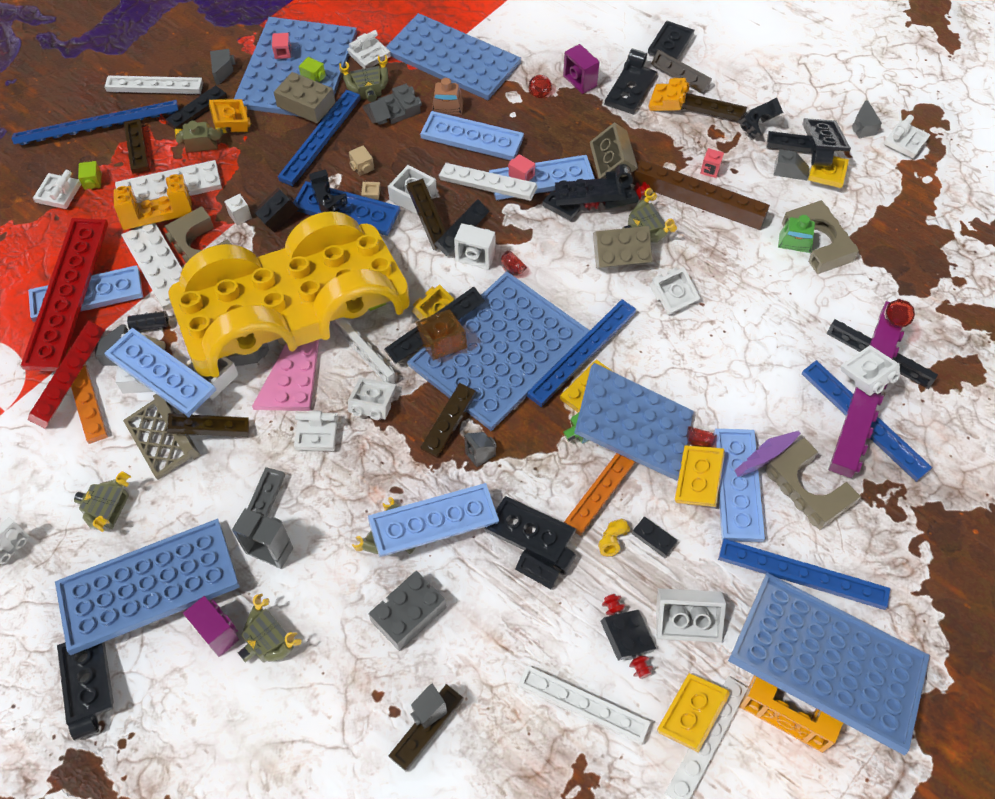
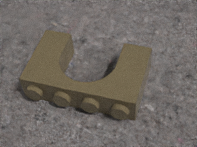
(187, 229)
(841, 249)
(818, 508)

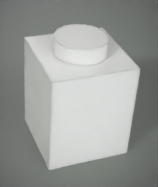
(238, 209)

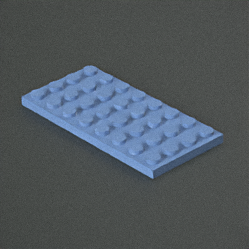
(453, 55)
(144, 586)

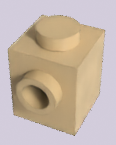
(361, 160)

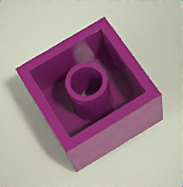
(581, 68)
(212, 625)

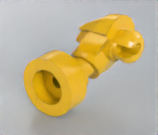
(609, 543)

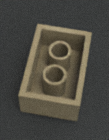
(304, 97)
(612, 149)
(622, 247)

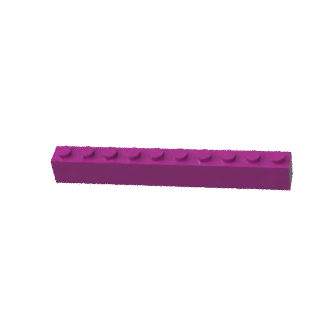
(863, 407)

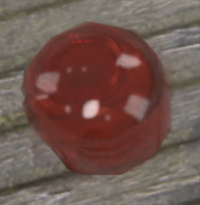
(540, 86)
(512, 263)
(899, 313)
(700, 437)

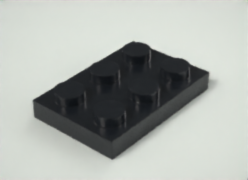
(671, 39)

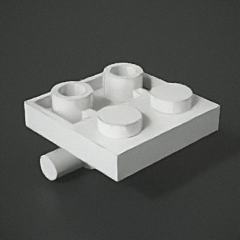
(367, 49)
(907, 138)
(57, 190)
(315, 431)
(11, 539)

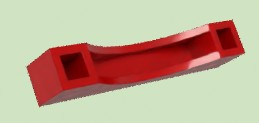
(65, 375)

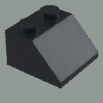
(275, 210)

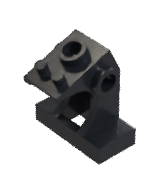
(766, 111)
(321, 190)

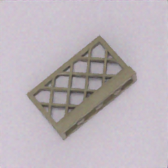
(184, 441)

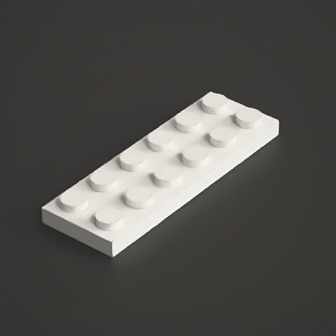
(198, 178)
(154, 260)

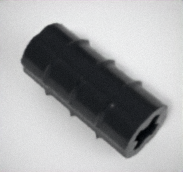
(148, 321)

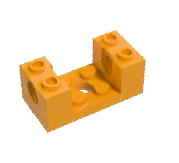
(147, 212)
(818, 731)

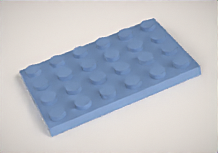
(633, 421)

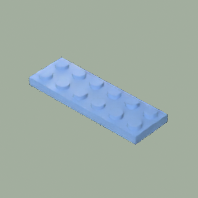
(472, 135)
(554, 171)
(103, 290)
(160, 372)
(739, 496)
(432, 519)

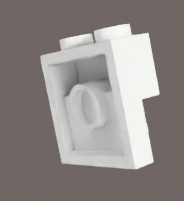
(674, 290)
(871, 370)
(371, 398)

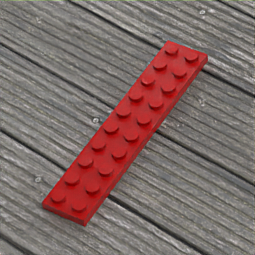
(64, 295)

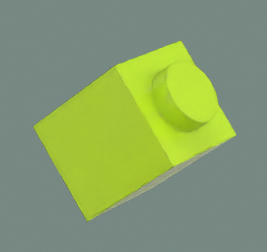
(312, 69)
(89, 175)

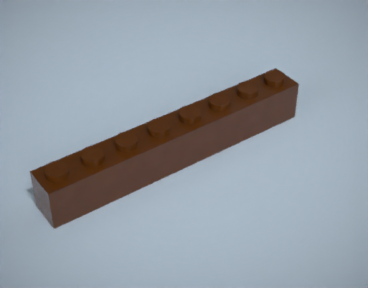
(702, 194)

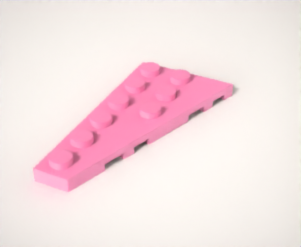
(290, 380)

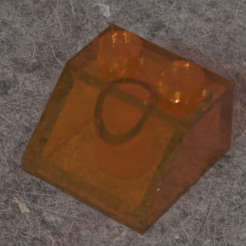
(442, 334)

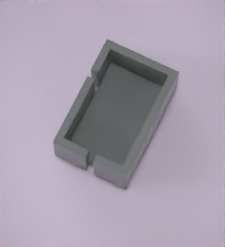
(263, 537)
(407, 610)

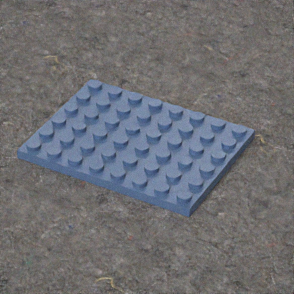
(308, 39)
(508, 349)
(833, 662)

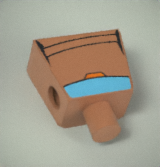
(447, 98)

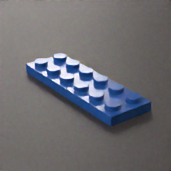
(362, 209)

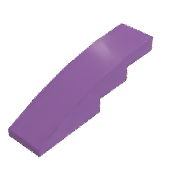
(767, 451)

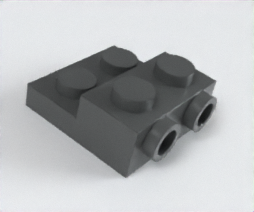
(402, 103)

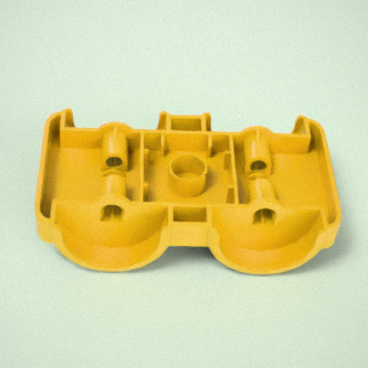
(239, 301)

